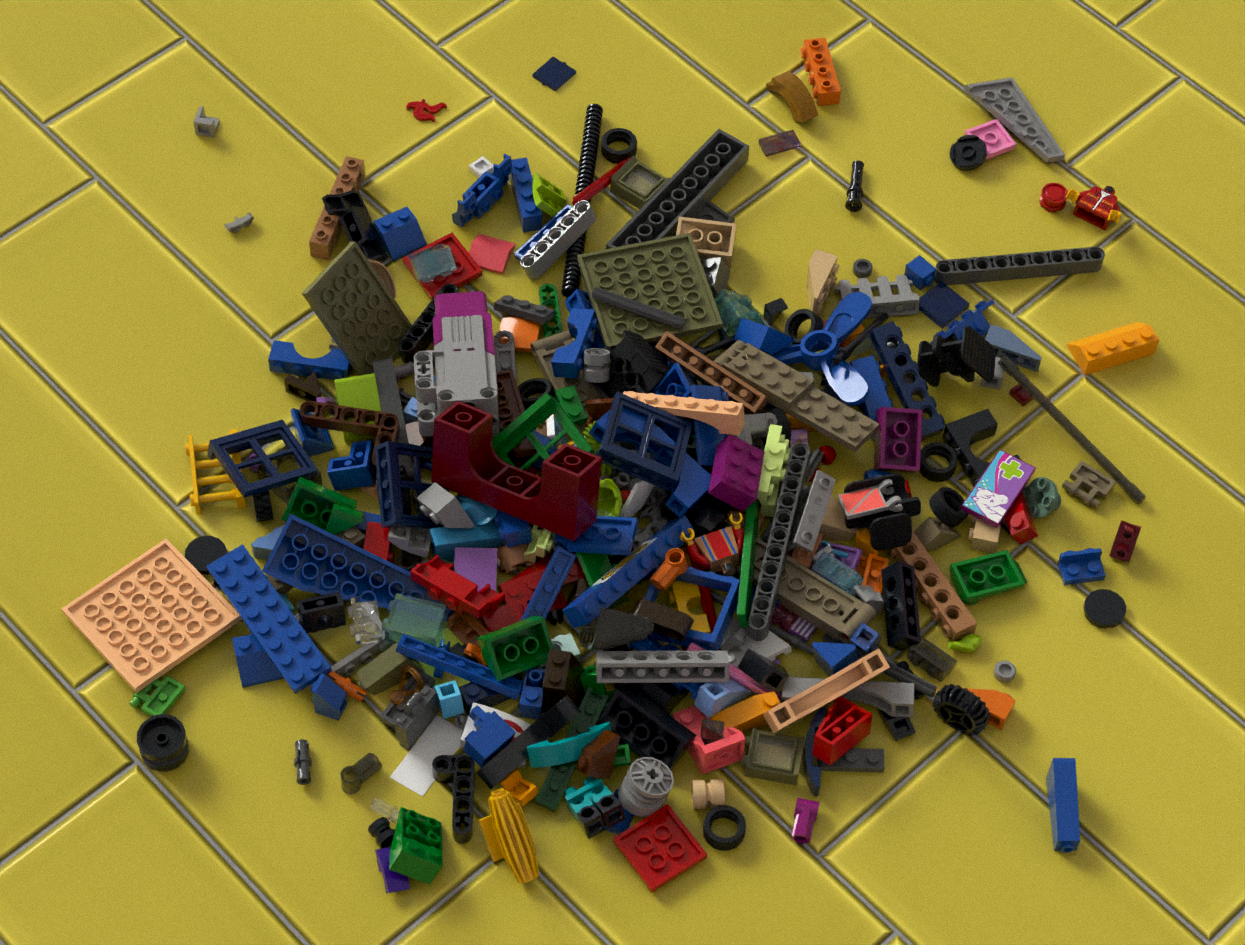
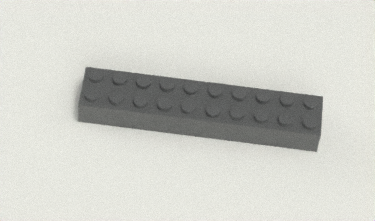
(686, 190)

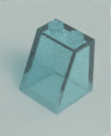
(415, 618)

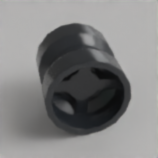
(382, 832)

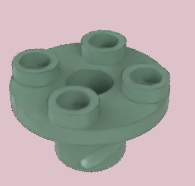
(1042, 497)

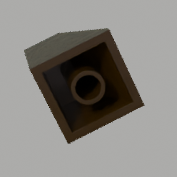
(562, 679)

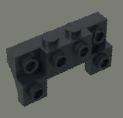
(356, 223)

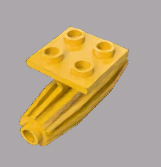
(509, 836)

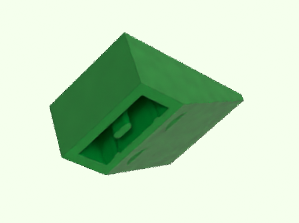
(416, 846)

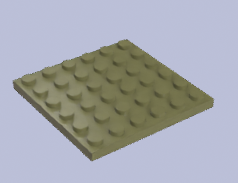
(658, 274)

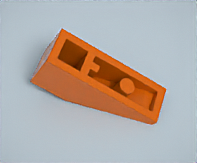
(998, 703)

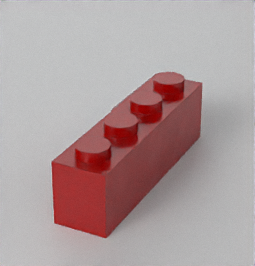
(527, 581)

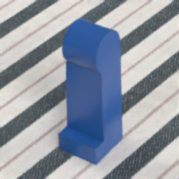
(866, 638)

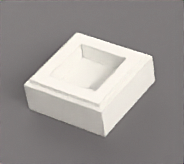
(481, 166)

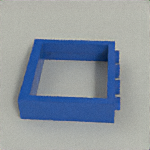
(709, 579)

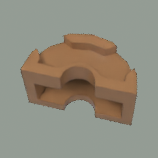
(512, 558)

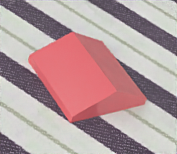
(491, 253)

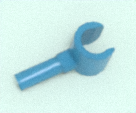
(836, 552)

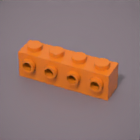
(821, 71)

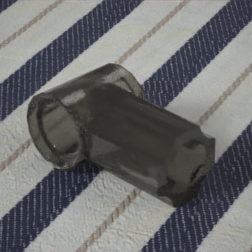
(360, 772)

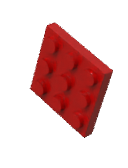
(466, 270)
(659, 848)

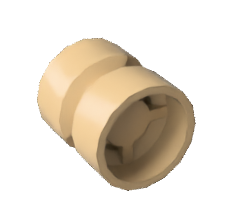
(707, 793)

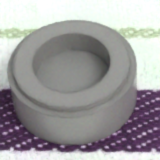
(1004, 671)

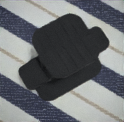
(957, 357)
(639, 362)
(887, 528)

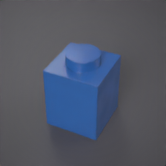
(920, 272)

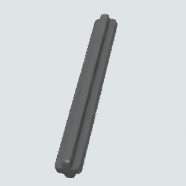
(638, 308)

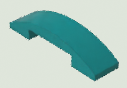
(562, 751)

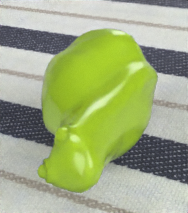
(967, 644)

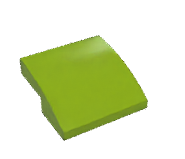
(547, 196)

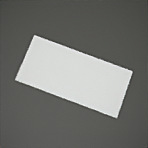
(416, 768)

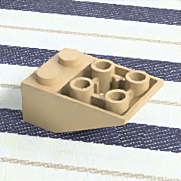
(820, 279)

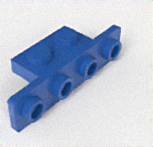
(970, 318)

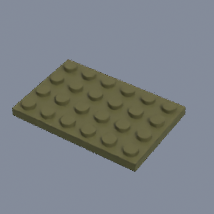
(357, 310)

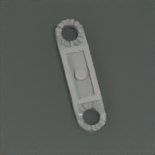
(505, 354)

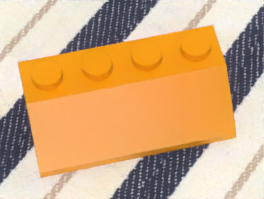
(1114, 347)

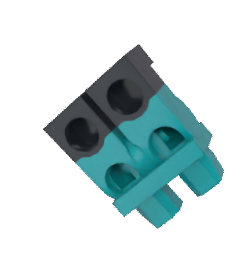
(592, 804)

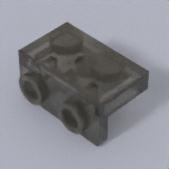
(931, 659)

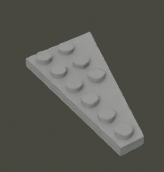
(1013, 110)

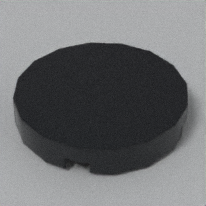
(968, 152)
(204, 551)
(1104, 608)

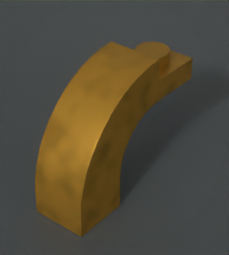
(796, 95)

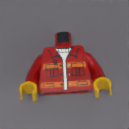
(1096, 205)

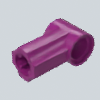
(805, 816)

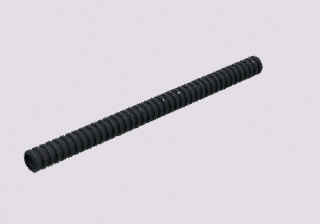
(585, 177)

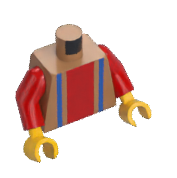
(718, 549)

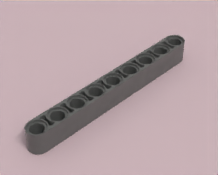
(1019, 266)

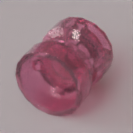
(783, 617)

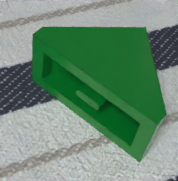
(343, 519)

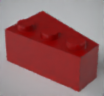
(841, 730)

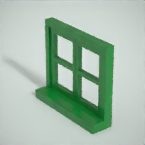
(528, 422)

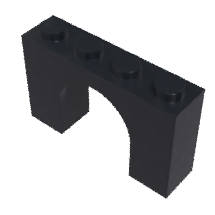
(966, 432)

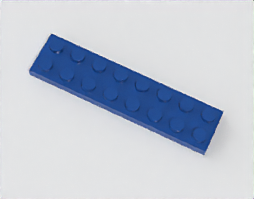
(269, 618)

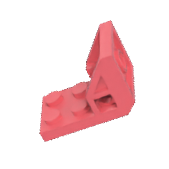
(716, 754)

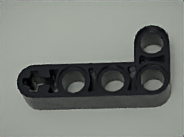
(460, 798)

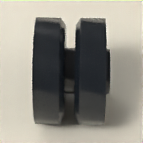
(162, 742)

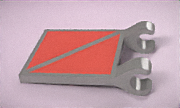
(869, 500)

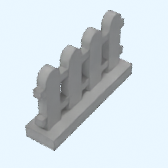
(894, 305)

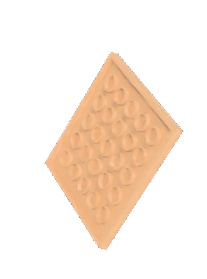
(151, 615)

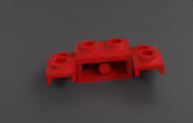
(453, 589)

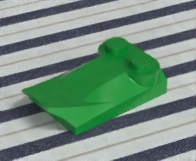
(986, 576)

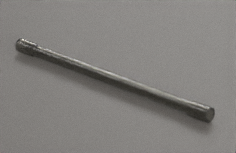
(1129, 488)

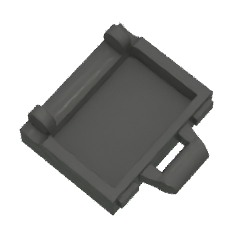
(417, 716)

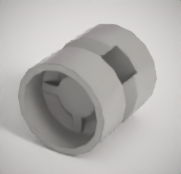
(596, 362)

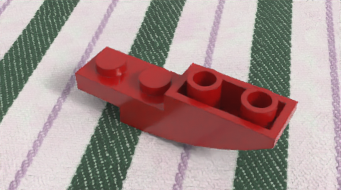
(513, 611)

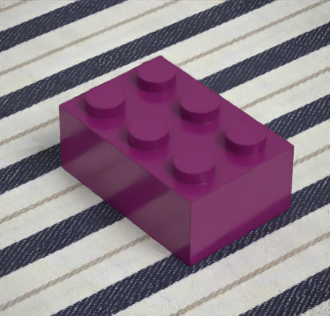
(898, 440)
(736, 472)

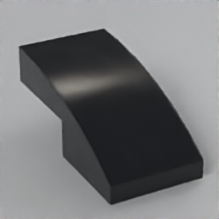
(897, 726)

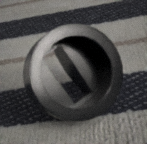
(555, 615)

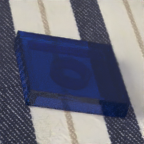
(942, 304)

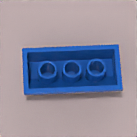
(707, 436)

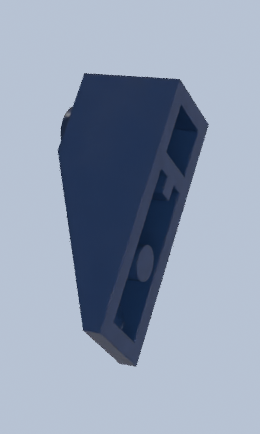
(481, 695)

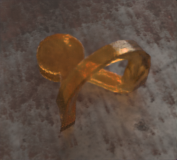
(397, 696)

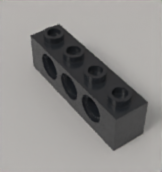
(901, 606)

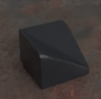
(773, 310)

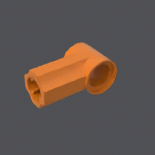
(669, 570)

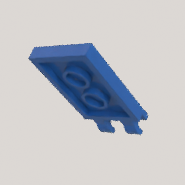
(605, 536)

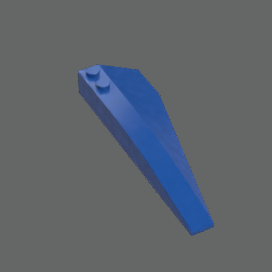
(328, 565)

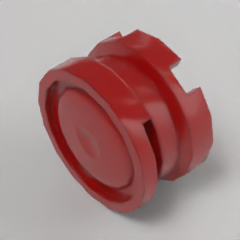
(1053, 197)

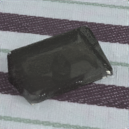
(711, 731)

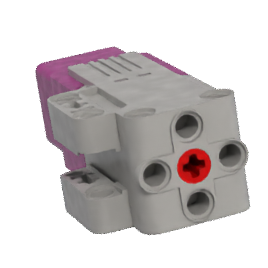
(461, 361)

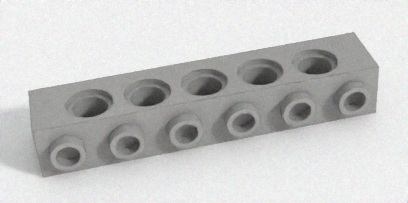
(662, 666)

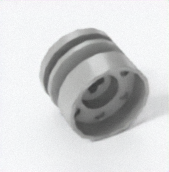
(645, 786)

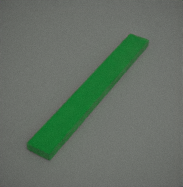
(748, 564)

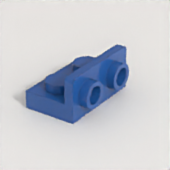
(1081, 566)

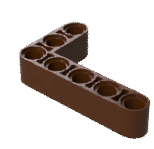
(357, 426)

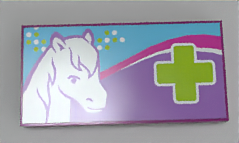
(998, 488)

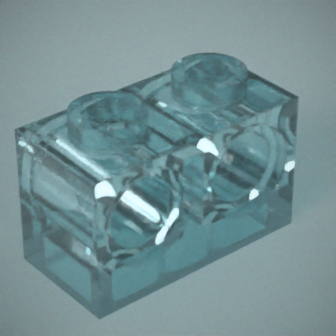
(837, 572)

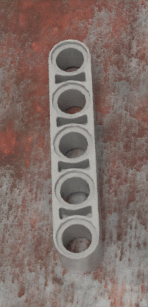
(558, 239)

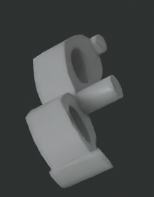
(239, 223)

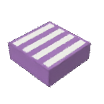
(803, 629)

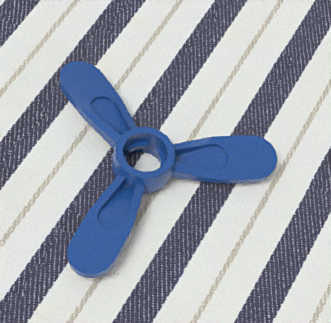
(842, 378)

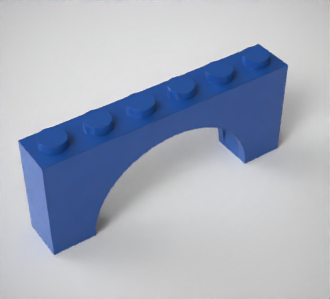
(693, 479)

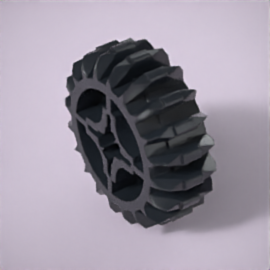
(961, 709)

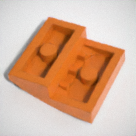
(523, 331)
(870, 570)

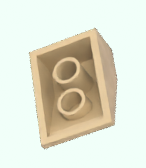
(710, 237)

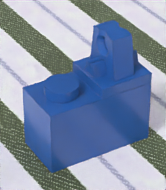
(490, 736)

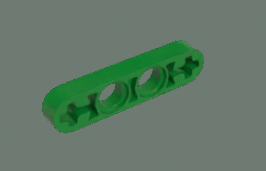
(553, 301)

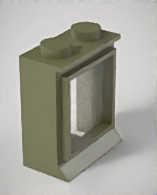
(636, 182)
(773, 756)

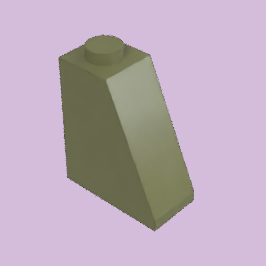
(385, 671)

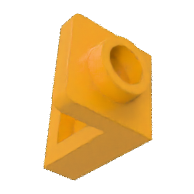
(519, 788)

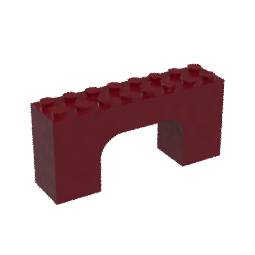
(467, 464)

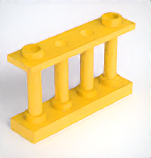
(195, 498)

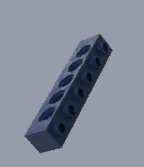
(891, 333)

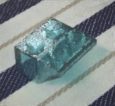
(733, 308)

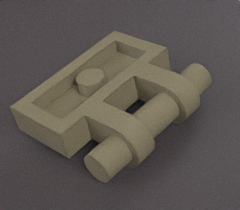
(1091, 479)

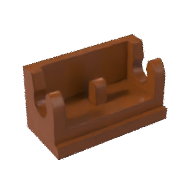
(466, 628)

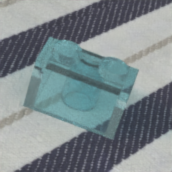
(432, 262)

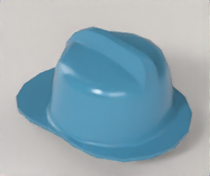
(476, 511)

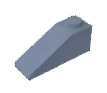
(1014, 348)

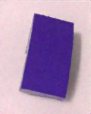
(393, 881)

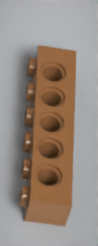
(330, 226)
(710, 373)
(941, 591)

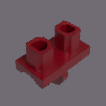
(1125, 541)

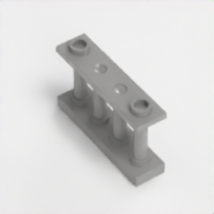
(811, 512)

